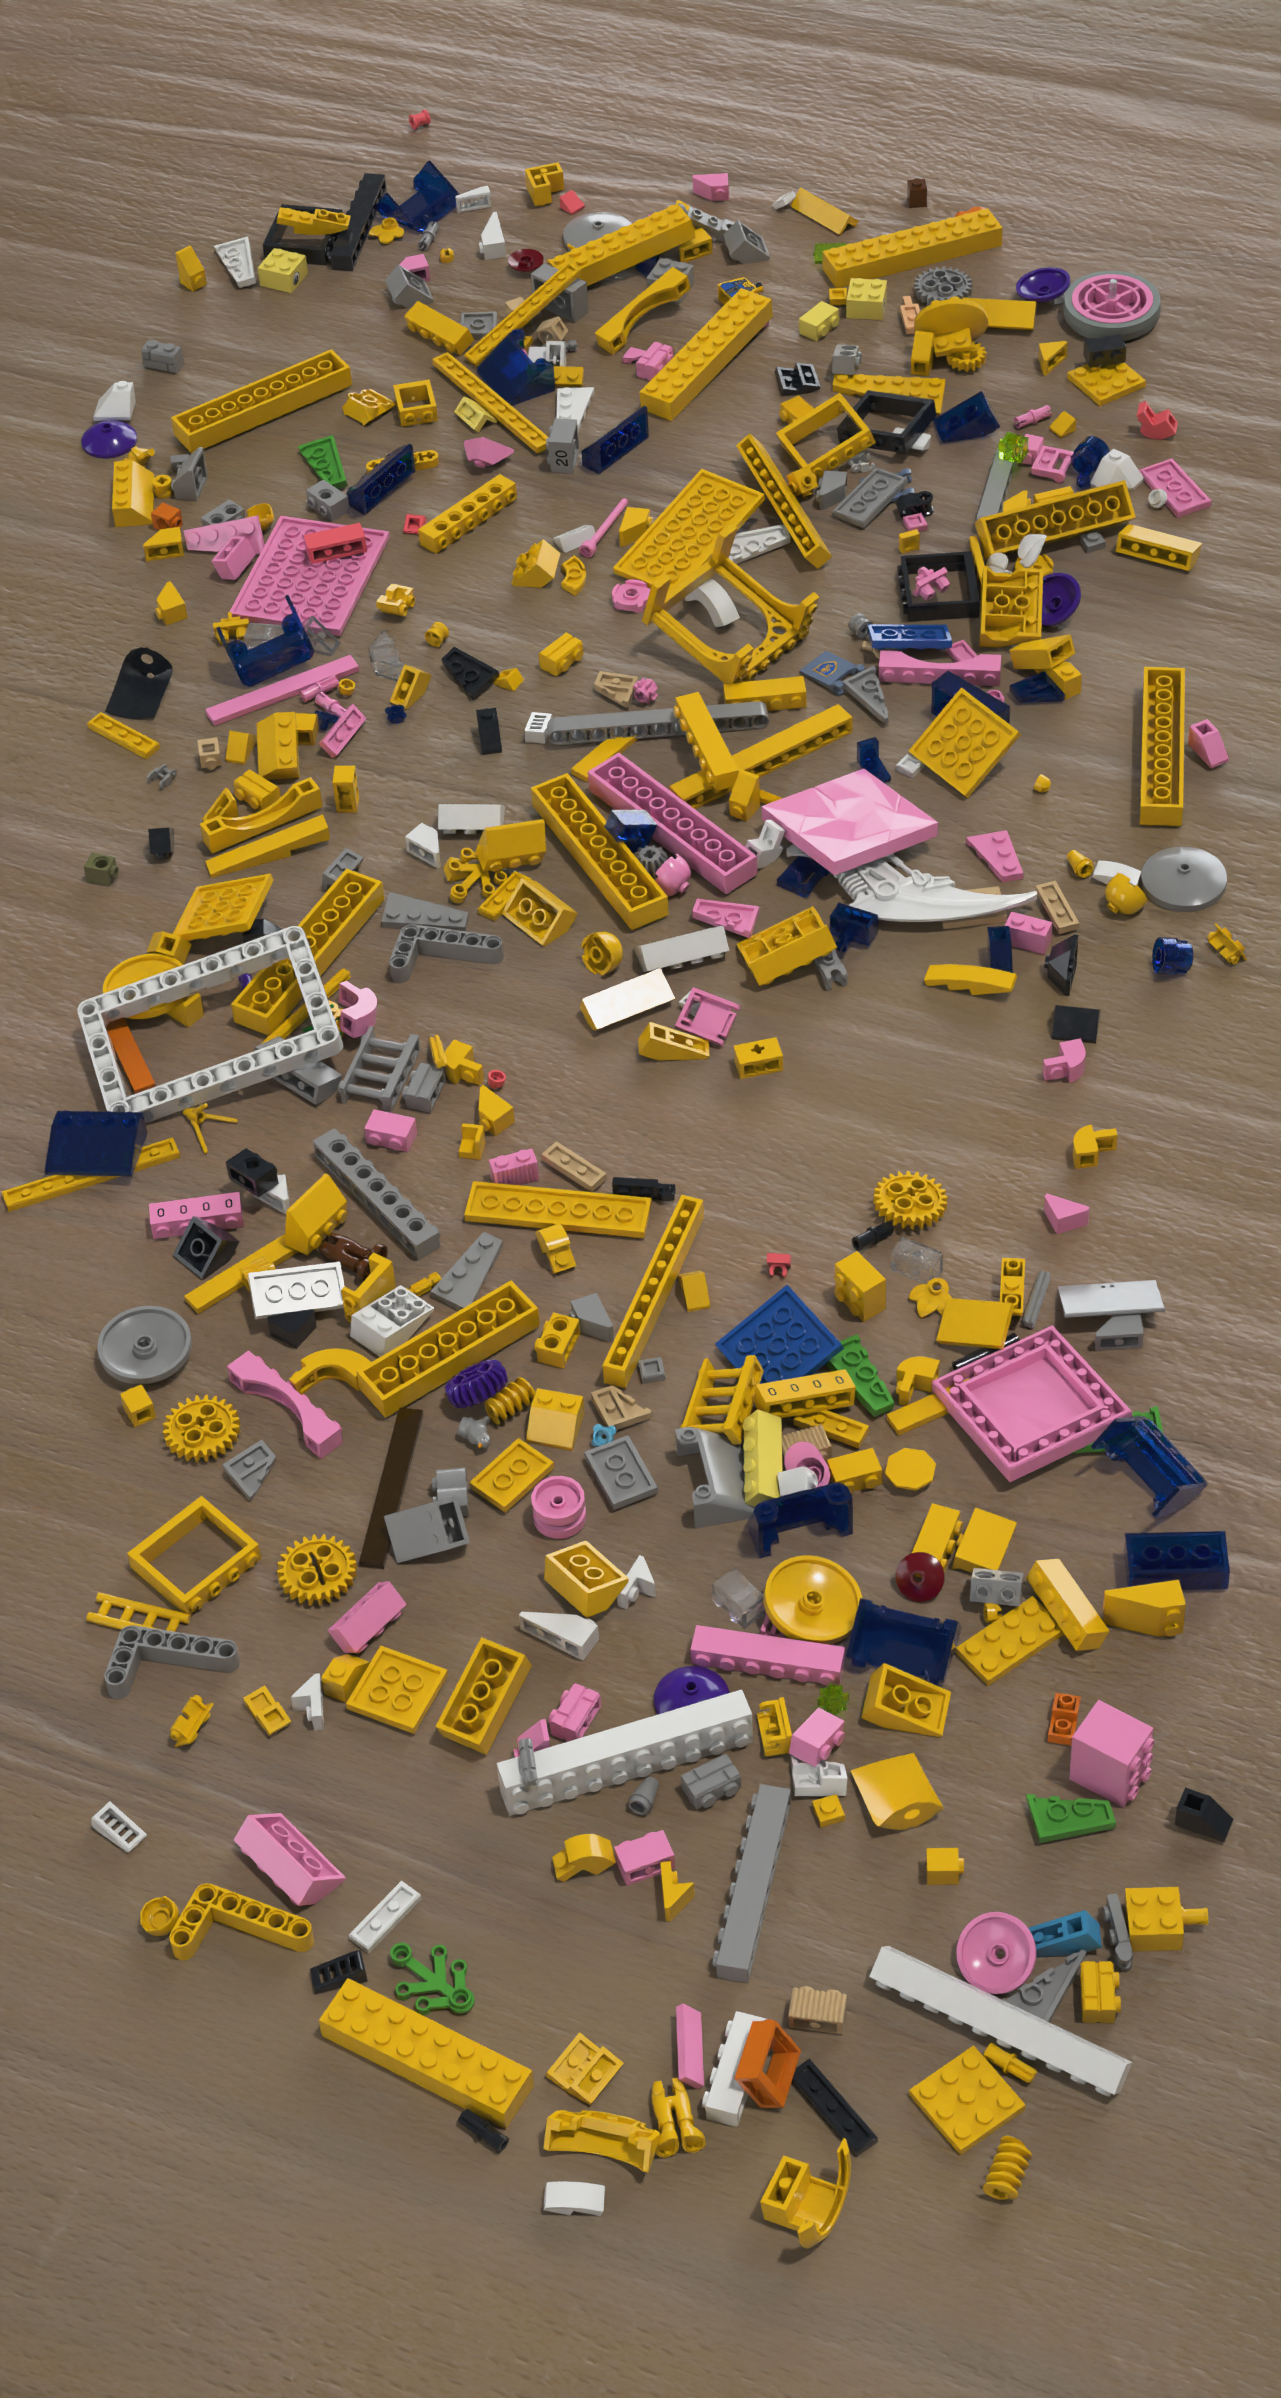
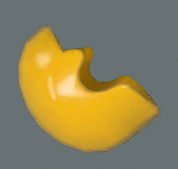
(265, 514)
(159, 1916)

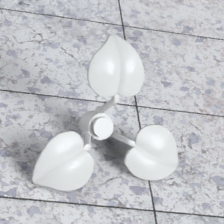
(1028, 552)

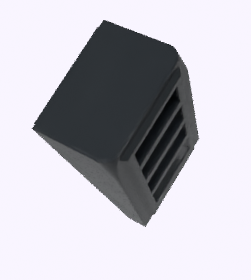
(345, 1961)

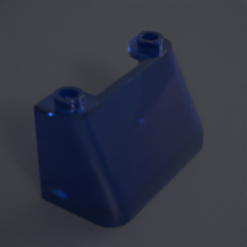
(824, 1504)
(903, 1641)

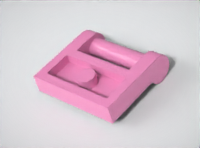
(1047, 460)

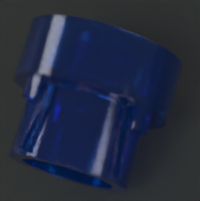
(1089, 454)
(1171, 956)

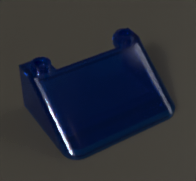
(429, 204)
(512, 372)

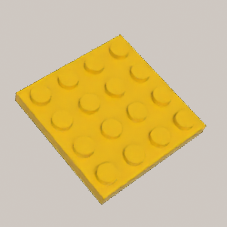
(964, 742)
(223, 907)

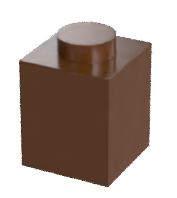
(917, 193)

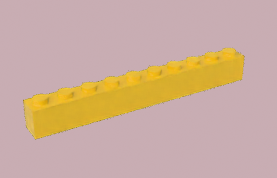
(784, 501)
(772, 753)
(653, 1292)

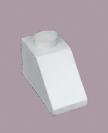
(424, 844)

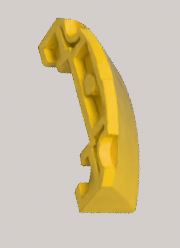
(602, 2135)

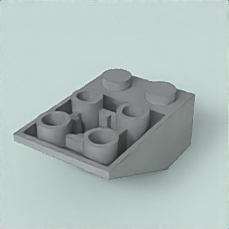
(426, 1529)

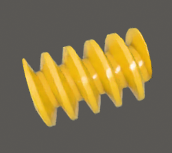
(508, 1398)
(1007, 2169)

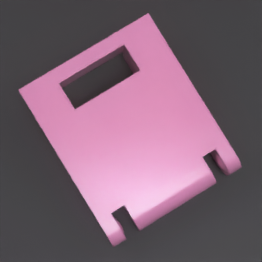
(712, 1018)

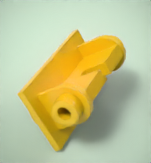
(1232, 950)
(185, 1730)

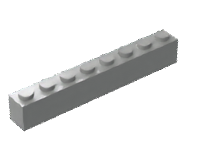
(753, 1883)

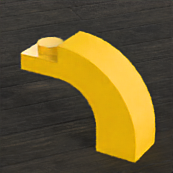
(326, 1365)

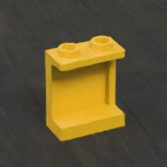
(375, 1286)

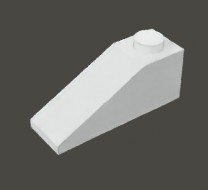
(492, 239)
(563, 1631)

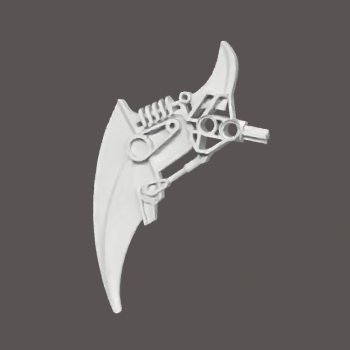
(917, 898)

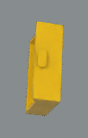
(984, 1542)

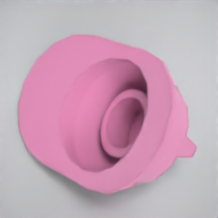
(808, 1455)

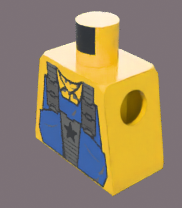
(728, 289)

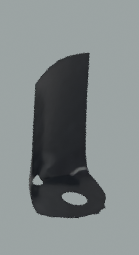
(136, 694)

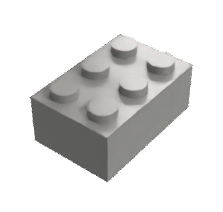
(571, 302)

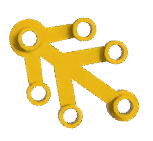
(477, 872)

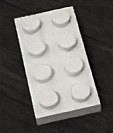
(296, 1289)

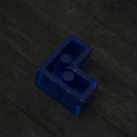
(631, 827)

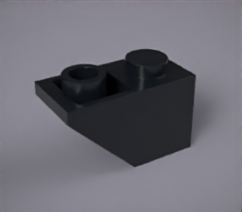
(1202, 1815)

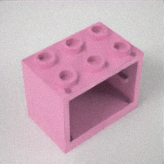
(1111, 1754)

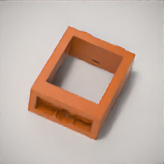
(773, 2088)

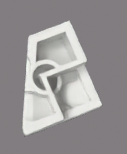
(822, 1780)

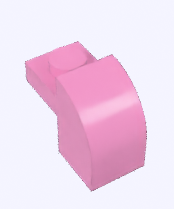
(1068, 1064)

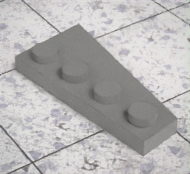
(406, 911)

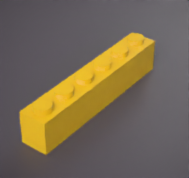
(706, 741)

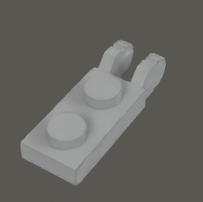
(1118, 1933)

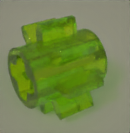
(833, 1699)

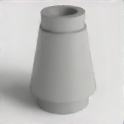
(643, 1798)

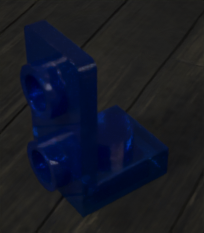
(869, 759)

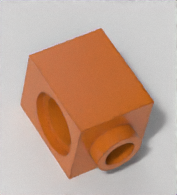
(166, 517)

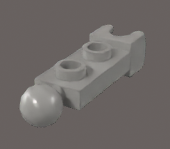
(709, 223)
(831, 969)

